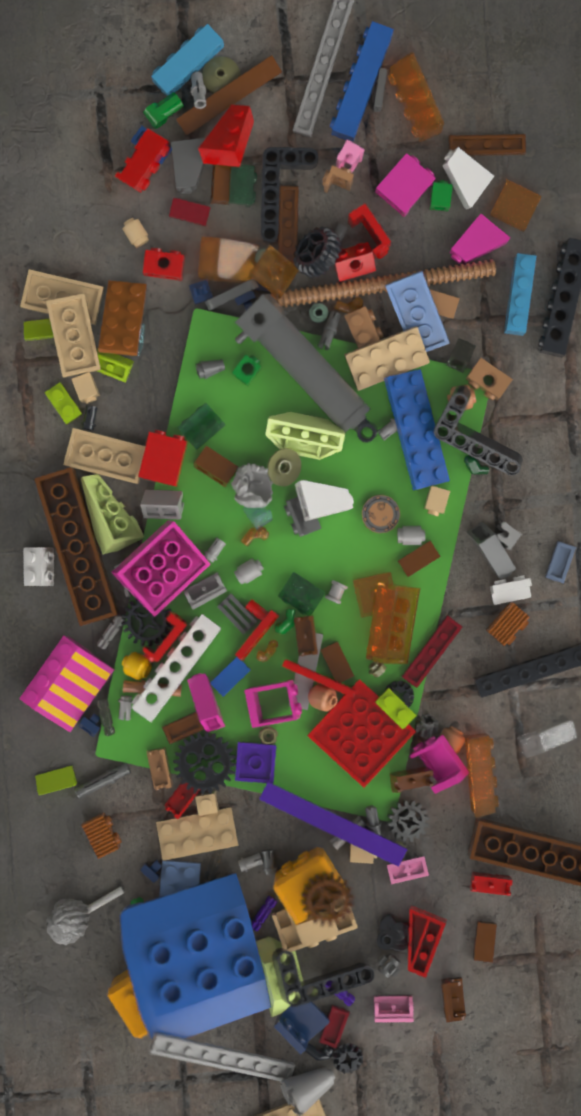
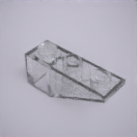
(547, 738)

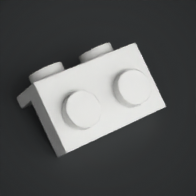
(39, 566)
(511, 591)

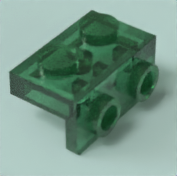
(241, 185)
(201, 426)
(301, 594)

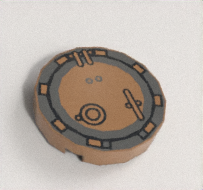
(380, 514)

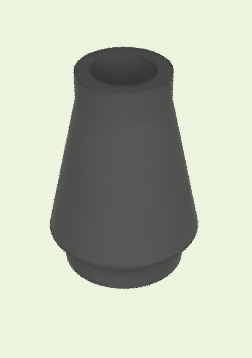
(209, 368)

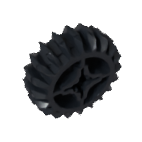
(317, 252)
(139, 635)

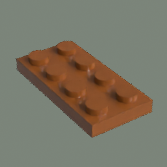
(122, 318)

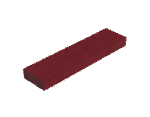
(432, 651)

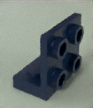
(301, 1024)

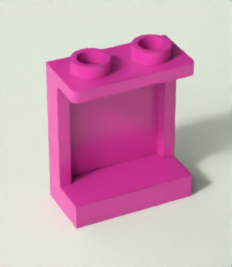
(405, 184)
(443, 760)

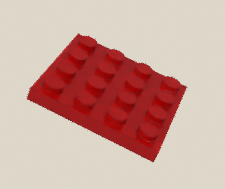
(360, 734)

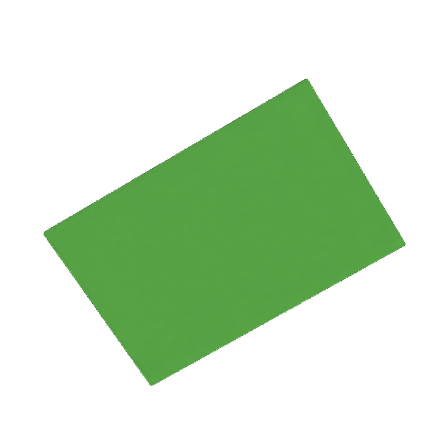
(336, 552)

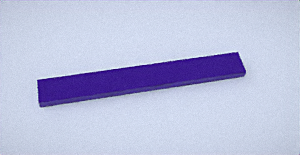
(333, 823)

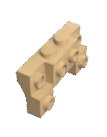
(307, 933)

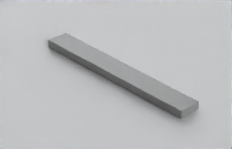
(322, 67)
(220, 1057)

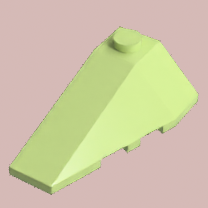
(109, 520)

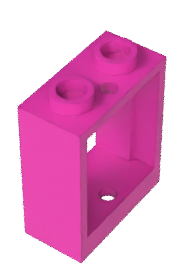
(255, 709)

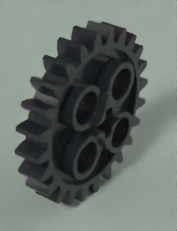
(212, 779)

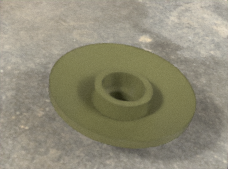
(212, 80)
(290, 467)

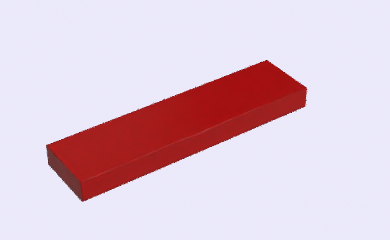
(319, 678)

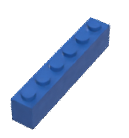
(362, 81)

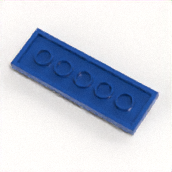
(416, 429)

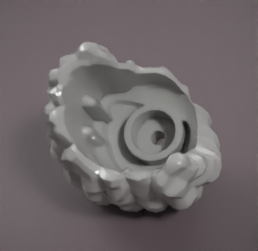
(252, 486)
(67, 921)

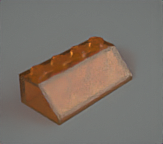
(416, 98)
(392, 623)
(480, 775)

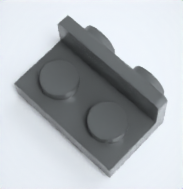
(300, 526)

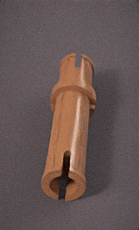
(137, 687)

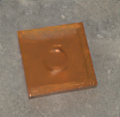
(515, 205)
(274, 271)
(366, 591)

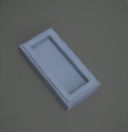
(560, 562)

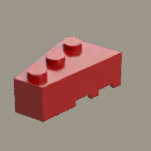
(228, 138)
(144, 161)
(424, 937)

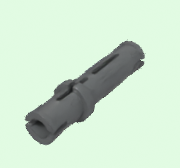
(102, 780)

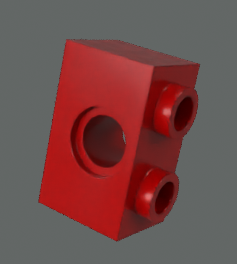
(354, 262)
(173, 271)

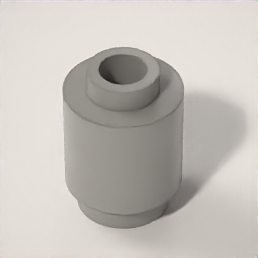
(410, 535)
(249, 571)

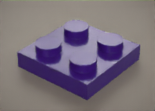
(255, 762)

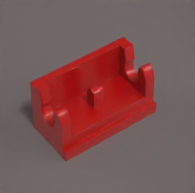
(180, 800)
(491, 883)

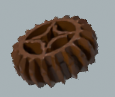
(319, 903)

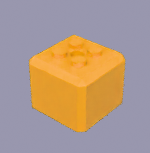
(293, 876)
(124, 1000)

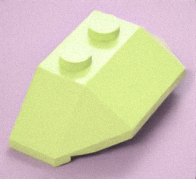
(305, 434)
(266, 947)

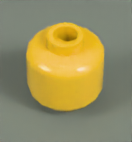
(136, 666)

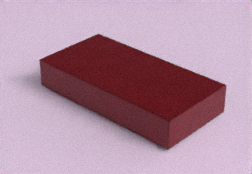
(189, 212)
(333, 1031)

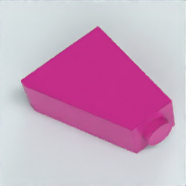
(478, 240)
(205, 702)

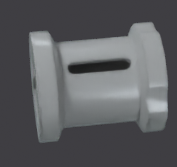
(336, 592)

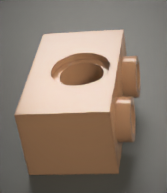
(500, 380)

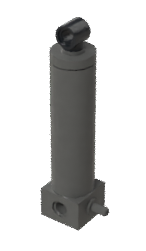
(305, 365)

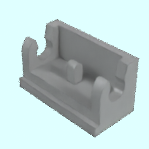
(162, 504)
(509, 535)
(205, 590)

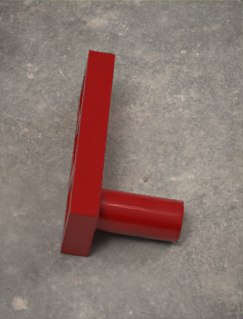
(267, 619)

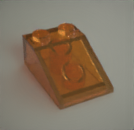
(226, 259)

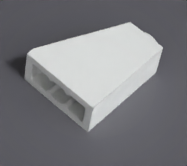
(466, 176)
(322, 500)

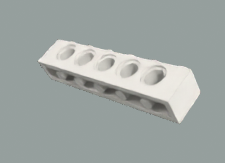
(201, 624)

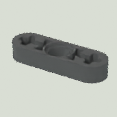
(231, 294)

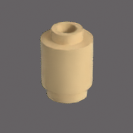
(135, 232)

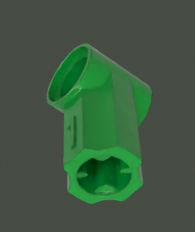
(160, 112)

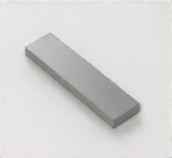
(303, 683)

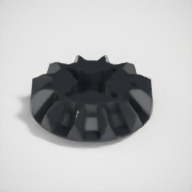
(402, 686)
(340, 1055)

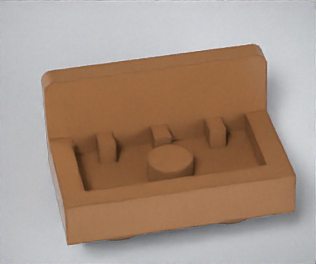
(339, 176)
(363, 327)

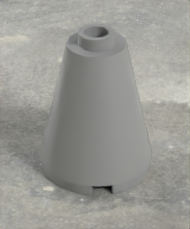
(306, 1088)

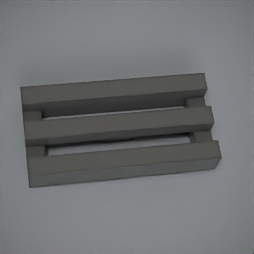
(380, 90)
(248, 625)

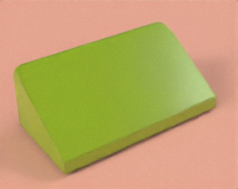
(38, 330)
(115, 365)
(55, 780)

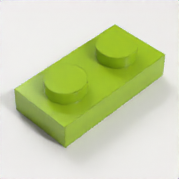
(63, 403)
(395, 709)

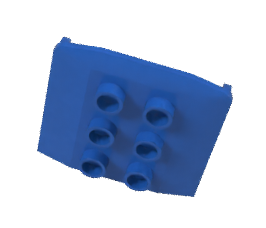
(193, 959)

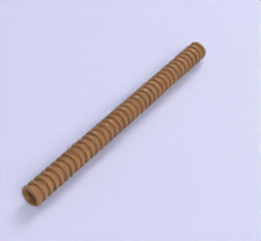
(379, 284)

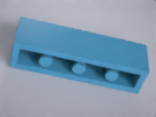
(187, 60)
(520, 294)

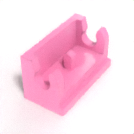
(350, 154)
(408, 870)
(393, 1009)

